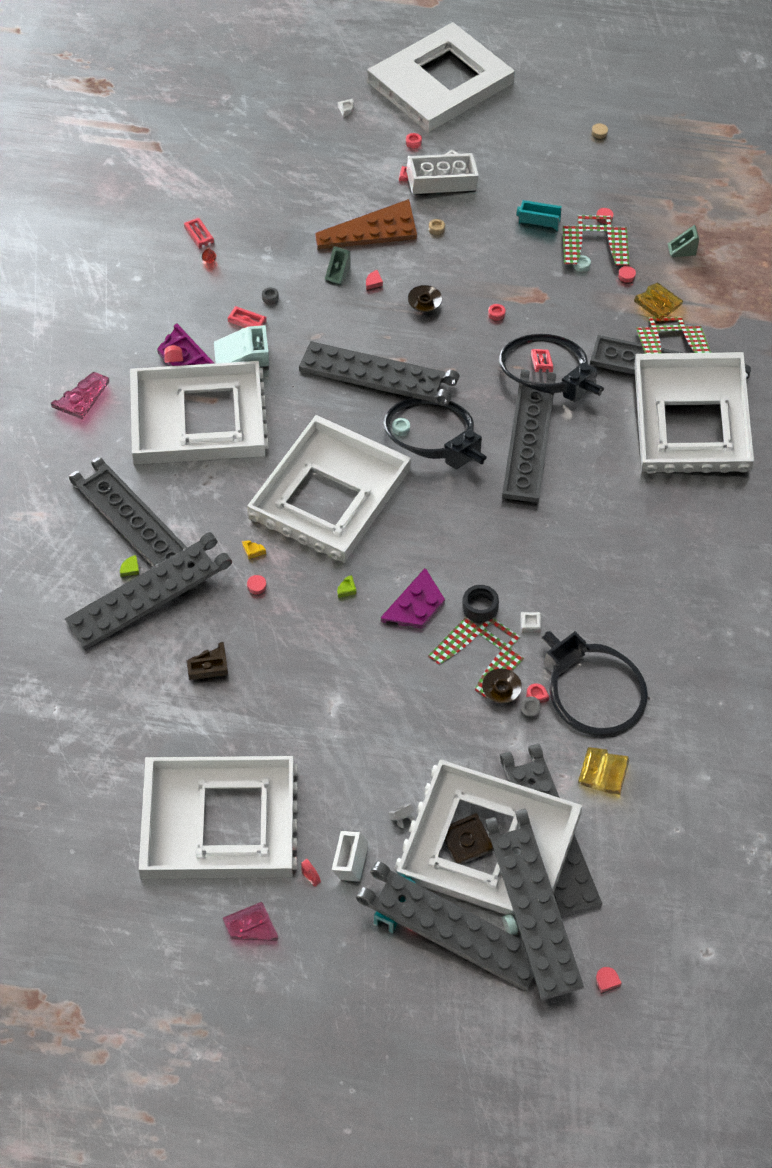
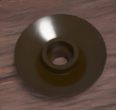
(424, 298)
(501, 679)

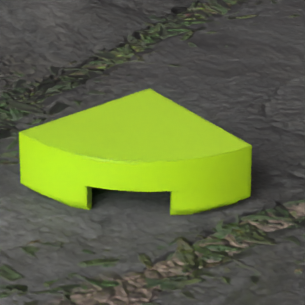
(129, 567)
(346, 587)

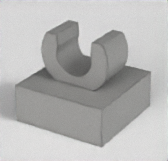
(400, 813)

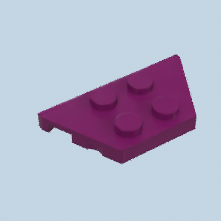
(191, 351)
(416, 604)

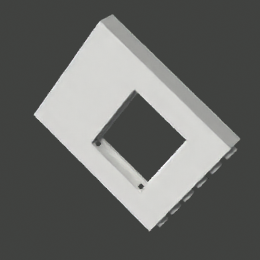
(424, 97)
(693, 381)
(159, 412)
(344, 458)
(550, 817)
(175, 818)

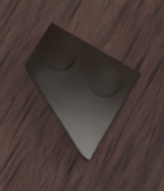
(208, 664)

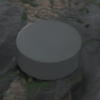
(270, 295)

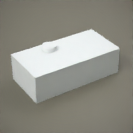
(442, 173)

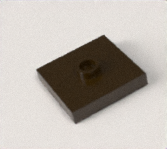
(467, 840)

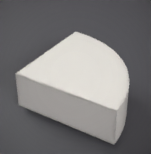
(346, 107)

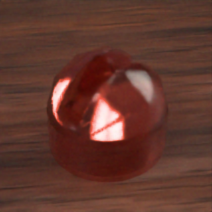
(209, 255)

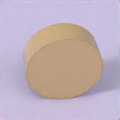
(599, 131)
(436, 227)

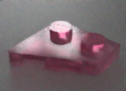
(250, 924)

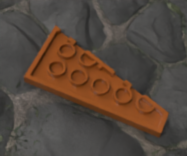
(381, 226)

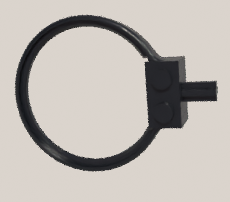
(574, 384)
(456, 451)
(564, 655)

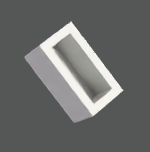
(350, 856)

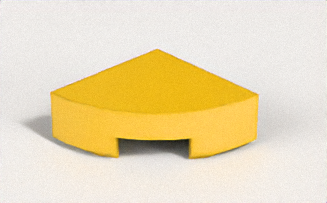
(253, 549)

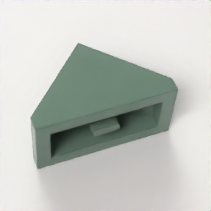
(685, 244)
(338, 265)

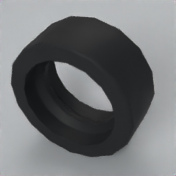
(476, 614)

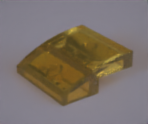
(658, 301)
(603, 770)

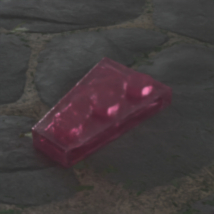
(82, 398)

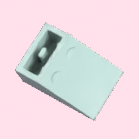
(243, 346)

